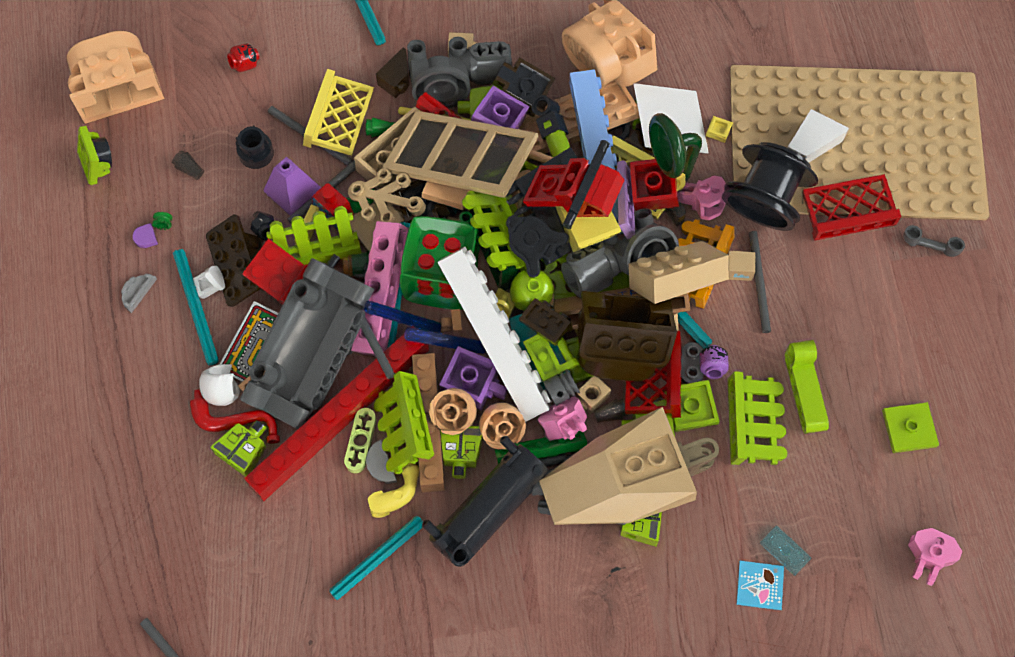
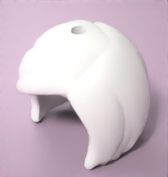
(218, 385)

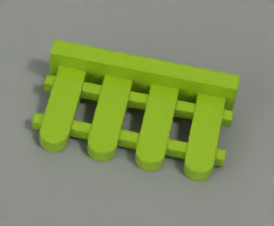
(496, 218)
(325, 246)
(413, 419)
(740, 429)

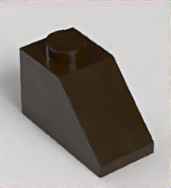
(394, 74)

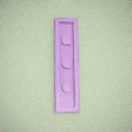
(625, 202)

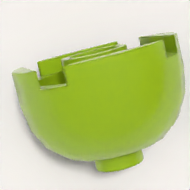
(526, 288)

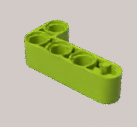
(805, 386)

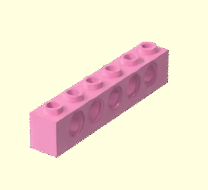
(387, 279)

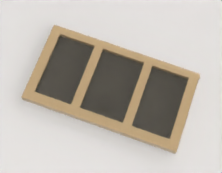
(461, 153)

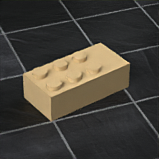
(374, 156)
(678, 271)

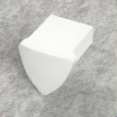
(209, 282)

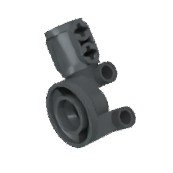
(449, 77)
(599, 263)

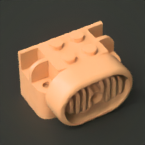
(611, 44)
(111, 76)

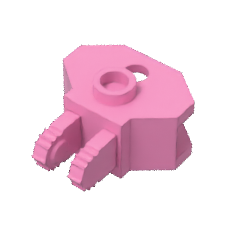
(704, 196)
(564, 420)
(933, 552)

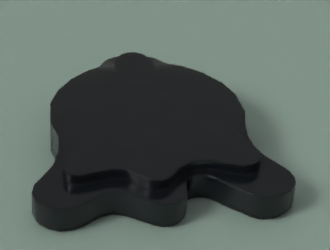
(533, 240)

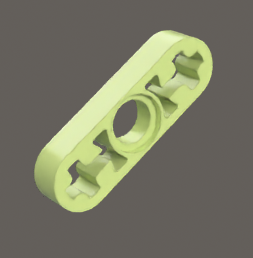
(358, 423)

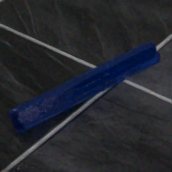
(402, 317)
(443, 340)

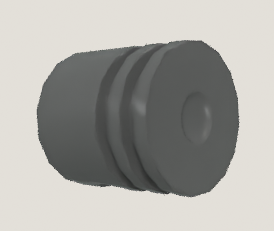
(561, 387)

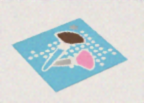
(760, 585)

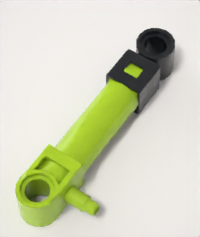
(551, 124)

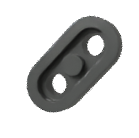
(690, 363)

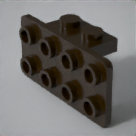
(232, 253)

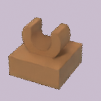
(453, 323)

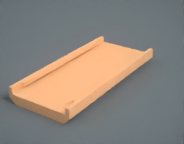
(618, 106)

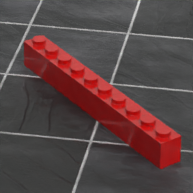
(331, 419)

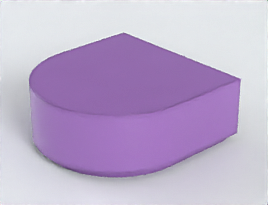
(145, 236)

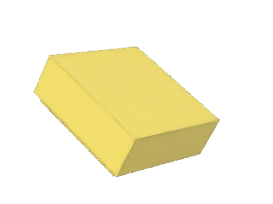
(719, 129)

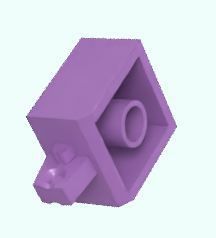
(500, 110)
(474, 375)

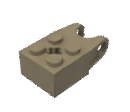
(694, 456)

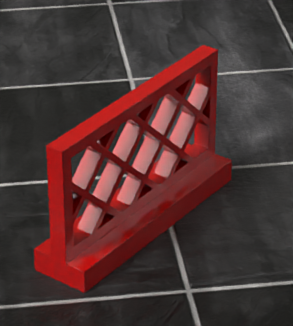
(859, 221)
(673, 387)

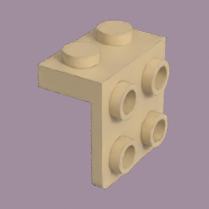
(366, 228)

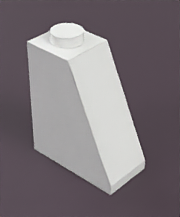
(817, 136)

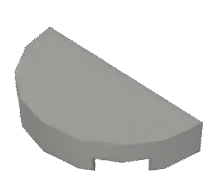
(135, 290)
(376, 464)

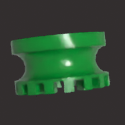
(162, 220)

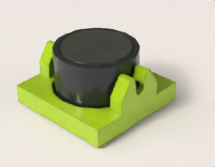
(93, 154)

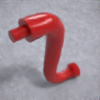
(205, 421)

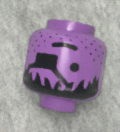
(714, 361)

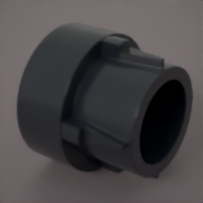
(254, 148)

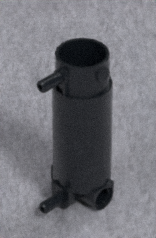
(487, 505)

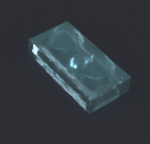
(785, 550)

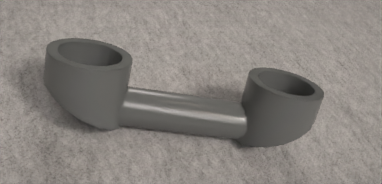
(913, 237)

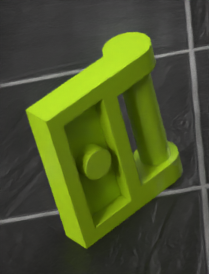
(545, 359)

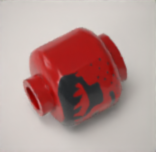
(243, 57)

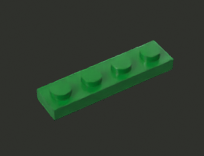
(543, 447)

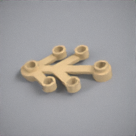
(384, 195)

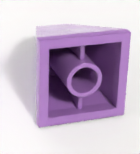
(290, 186)

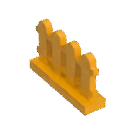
(713, 236)

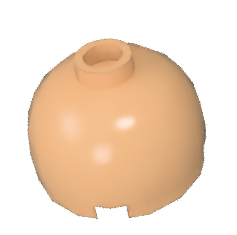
(453, 411)
(501, 421)

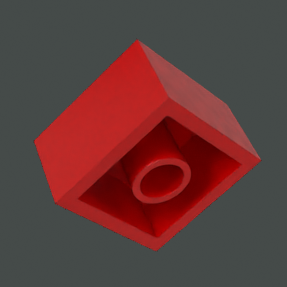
(652, 187)

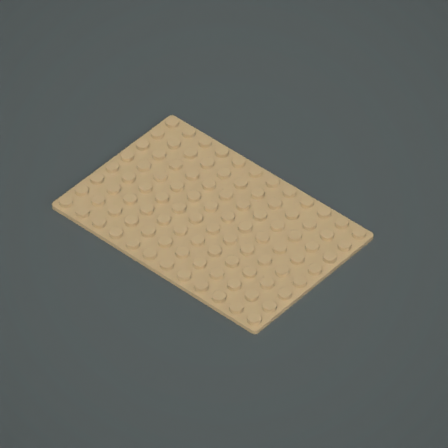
(900, 124)

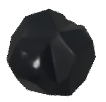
(261, 224)

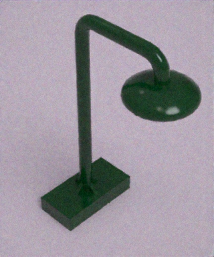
(670, 154)

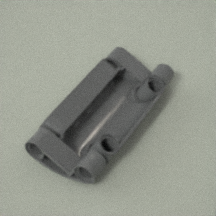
(307, 344)

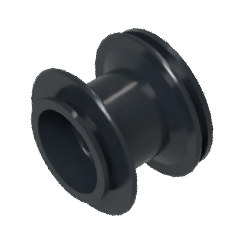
(770, 186)

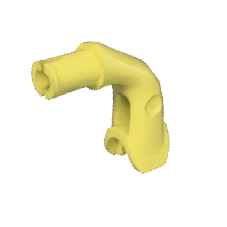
(383, 503)

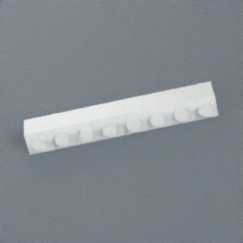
(495, 333)

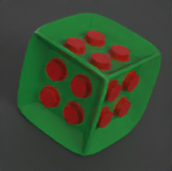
(425, 245)

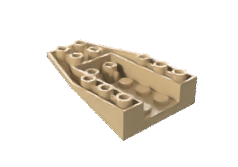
(621, 476)

